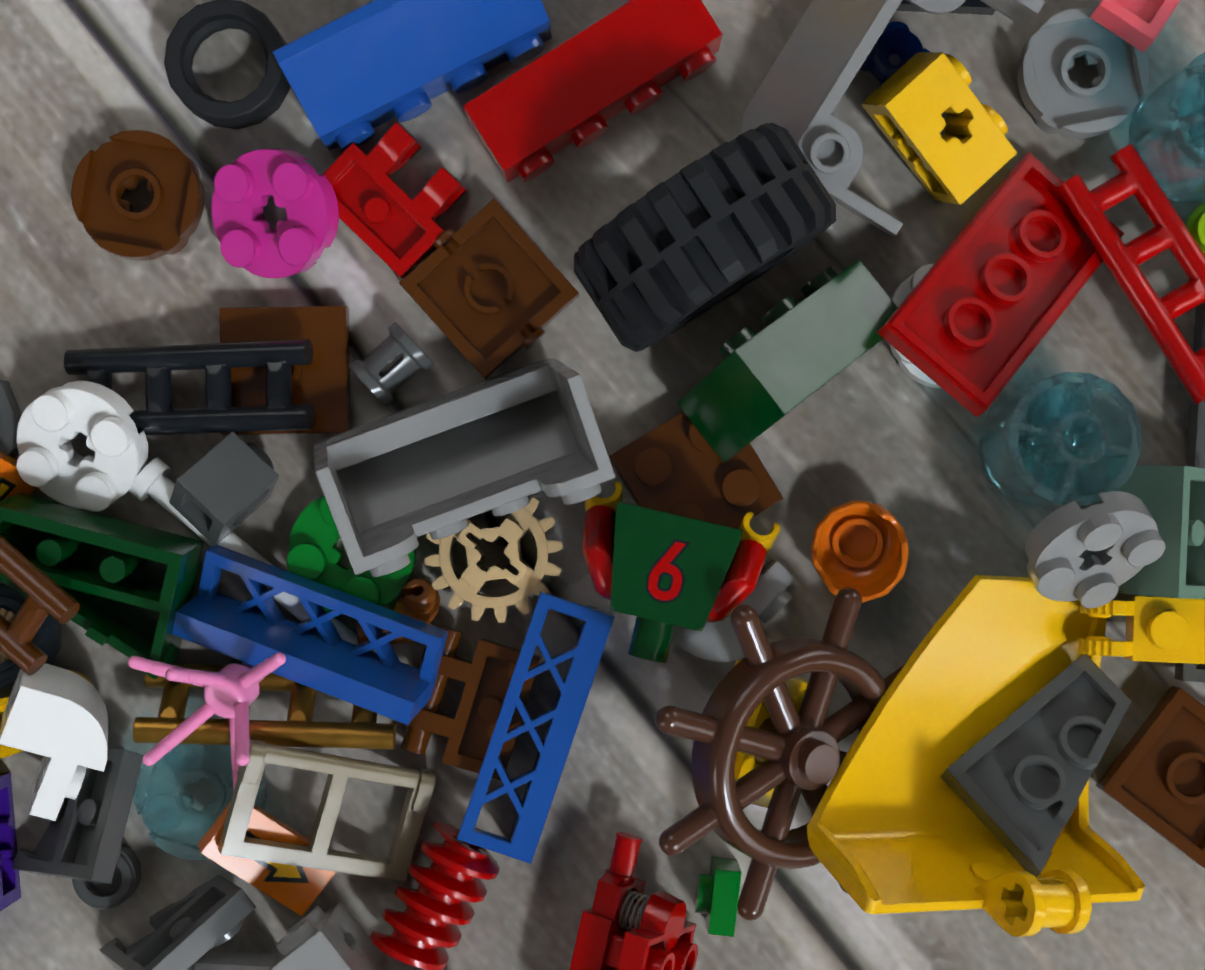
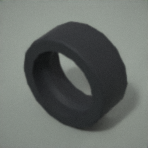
(197, 27)

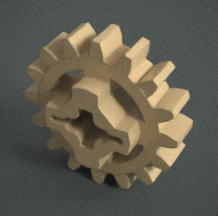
(476, 575)

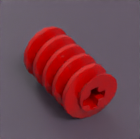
(438, 903)

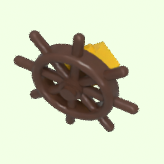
(770, 742)

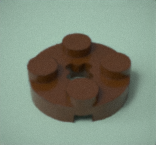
(118, 165)

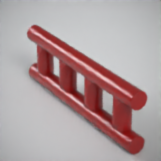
(1124, 259)

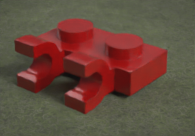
(380, 211)

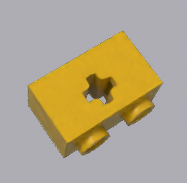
(910, 117)

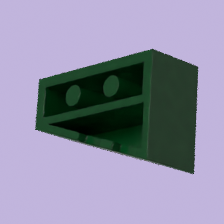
(117, 570)

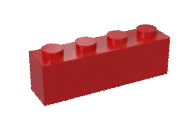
(590, 80)

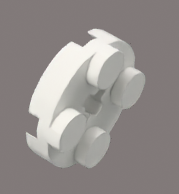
(54, 465)

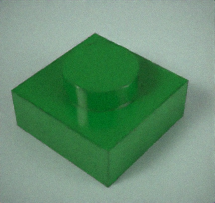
(719, 895)

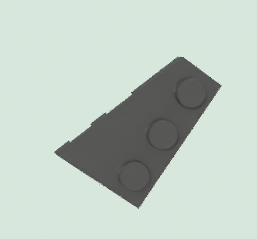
(1038, 760)

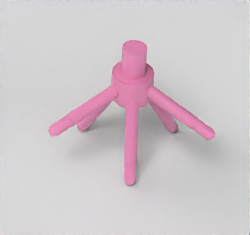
(225, 694)

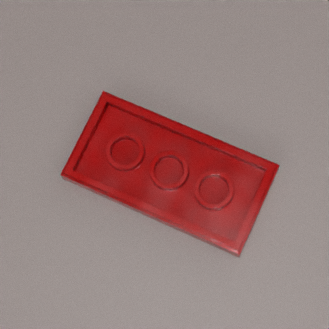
(995, 288)

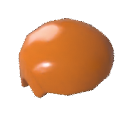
(860, 549)

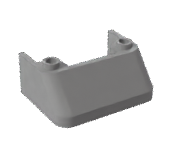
(817, 71)

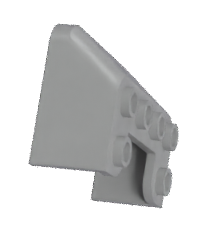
(459, 459)

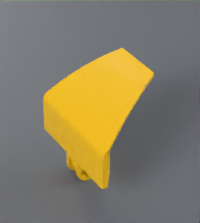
(897, 827)

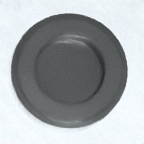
(123, 885)

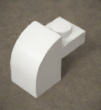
(64, 722)

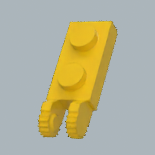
(1155, 630)

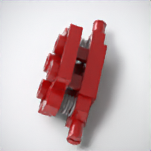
(610, 930)

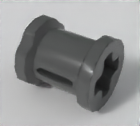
(385, 384)

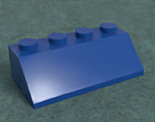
(400, 56)

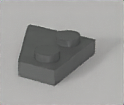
(90, 829)
(185, 929)

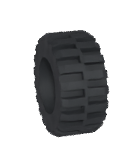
(703, 235)

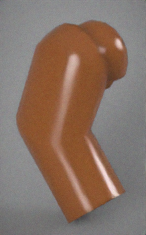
(417, 601)

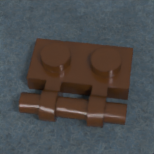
(479, 706)

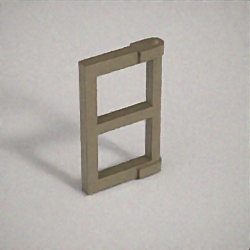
(317, 853)

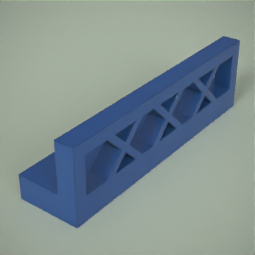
(312, 656)
(558, 735)

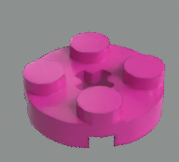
(239, 213)

